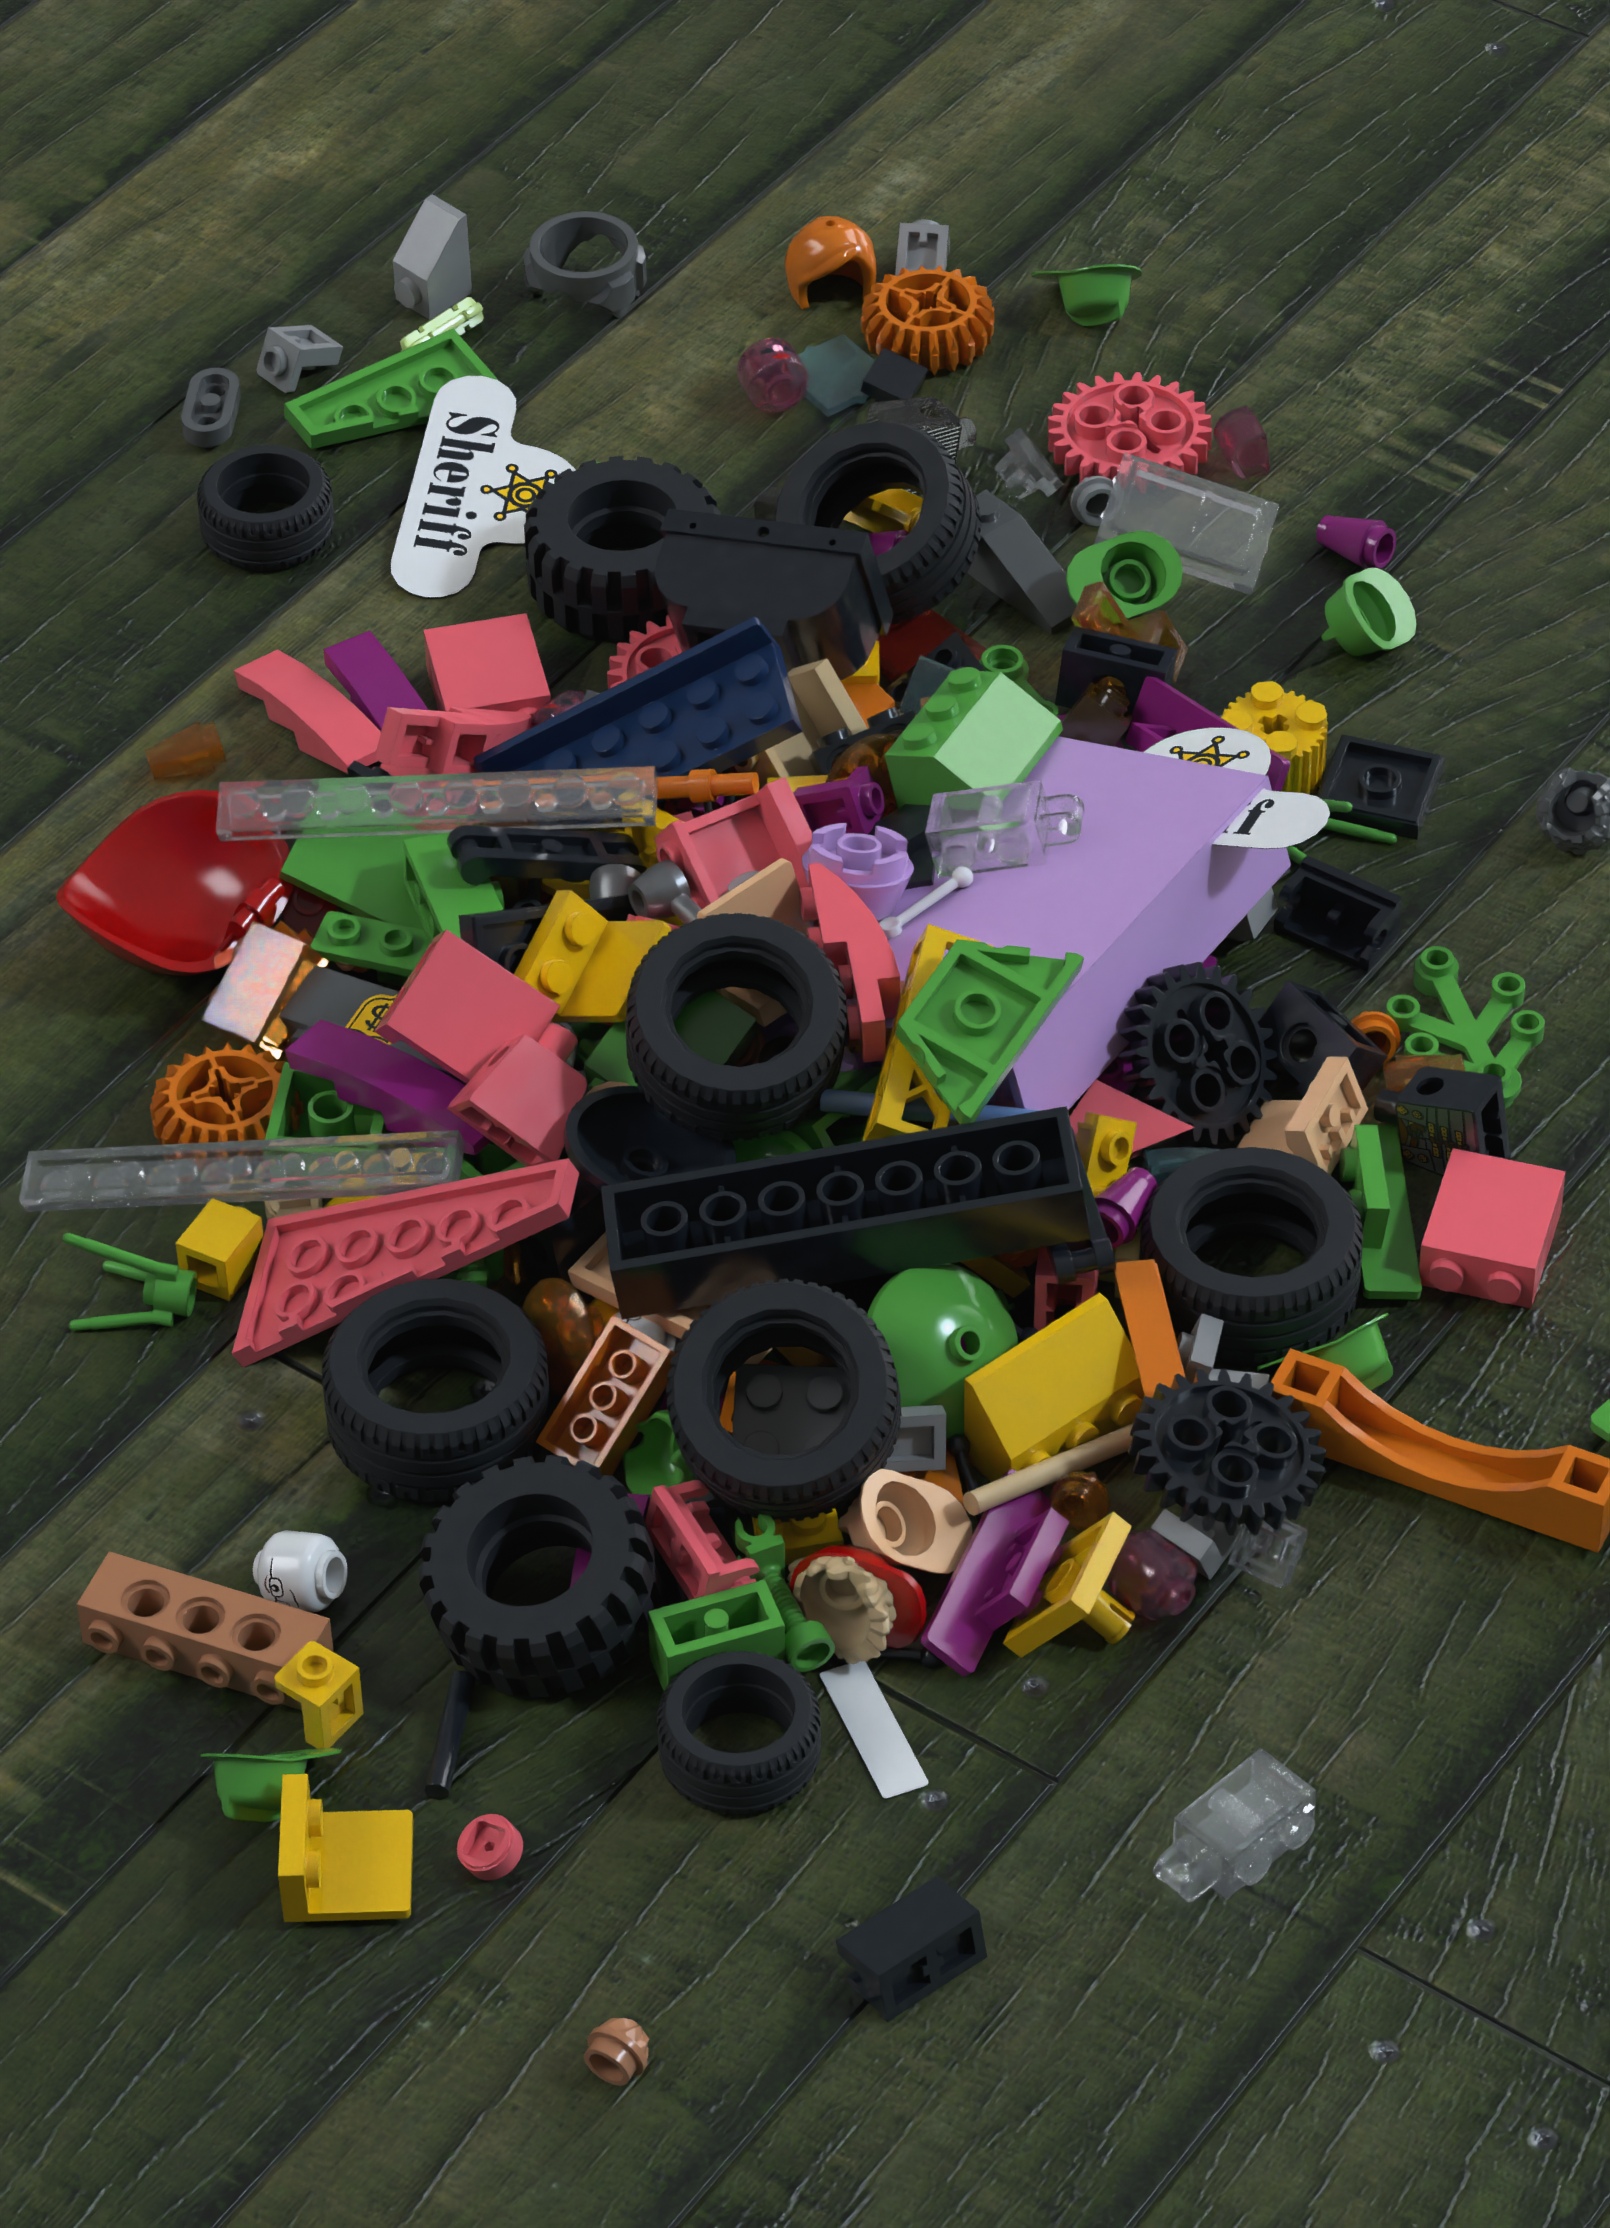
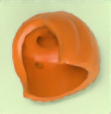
(829, 248)

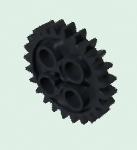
(1199, 1052)
(1227, 1452)

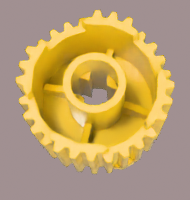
(1289, 728)

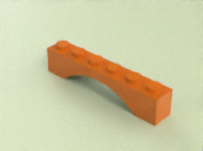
(1544, 1490)

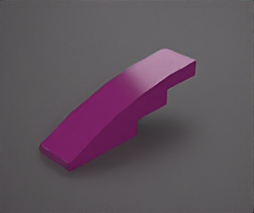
(371, 677)
(384, 1079)

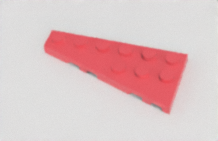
(338, 1256)

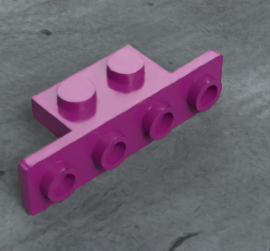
(1167, 712)
(995, 1578)

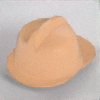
(908, 1522)

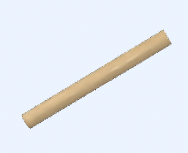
(1047, 1471)

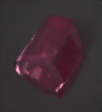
(1243, 442)

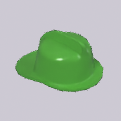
(1095, 292)
(1135, 567)
(1369, 613)
(1359, 1351)
(253, 1784)

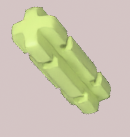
(466, 315)

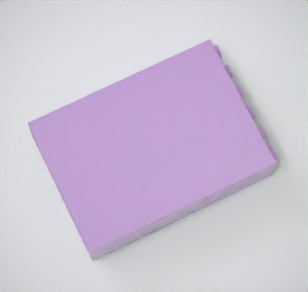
(1126, 896)

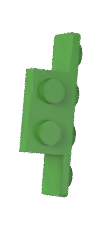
(371, 944)
(1378, 1188)

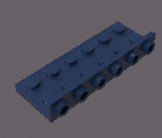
(680, 716)

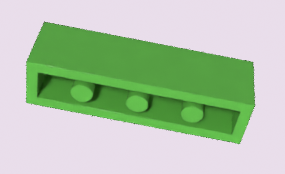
(438, 888)

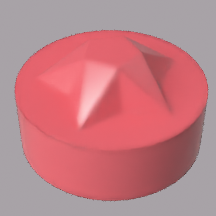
(490, 1847)

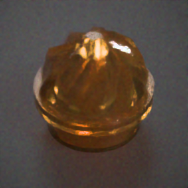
(1080, 1499)

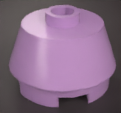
(869, 864)

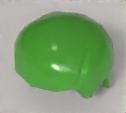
(656, 1458)

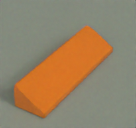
(1148, 1323)

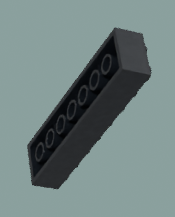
(845, 1211)

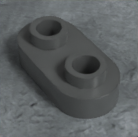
(211, 407)

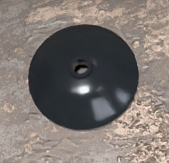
(623, 1139)

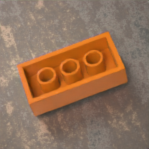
(608, 1398)

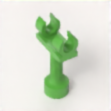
(806, 1641)

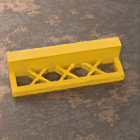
(898, 1065)

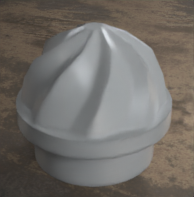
(1090, 499)

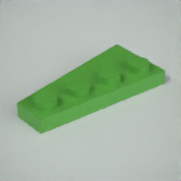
(385, 394)

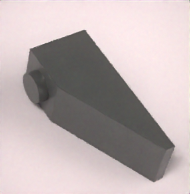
(1019, 566)

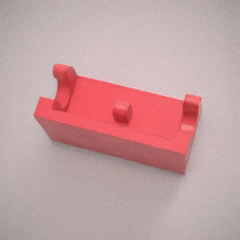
(693, 1542)

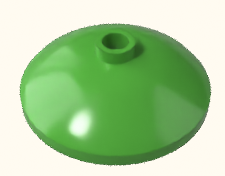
(923, 1322)

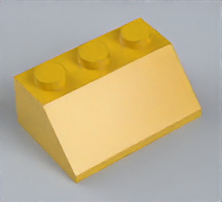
(1052, 1391)

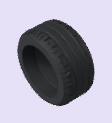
(273, 538)
(739, 1780)

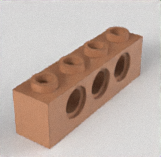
(195, 1627)

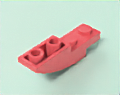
(445, 739)
(859, 954)

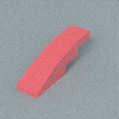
(319, 715)

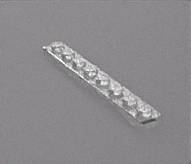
(436, 803)
(240, 1170)

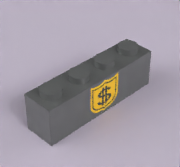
(344, 1003)

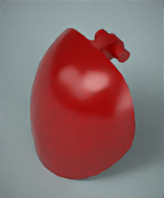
(171, 891)

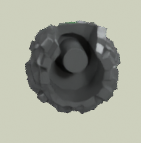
(1576, 810)

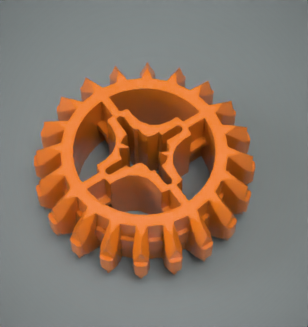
(929, 317)
(218, 1097)

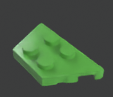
(980, 1018)

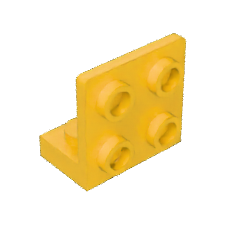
(586, 959)
(342, 1861)

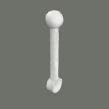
(961, 878)

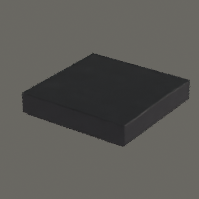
(1384, 783)

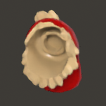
(858, 1600)

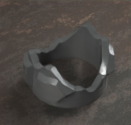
(607, 288)

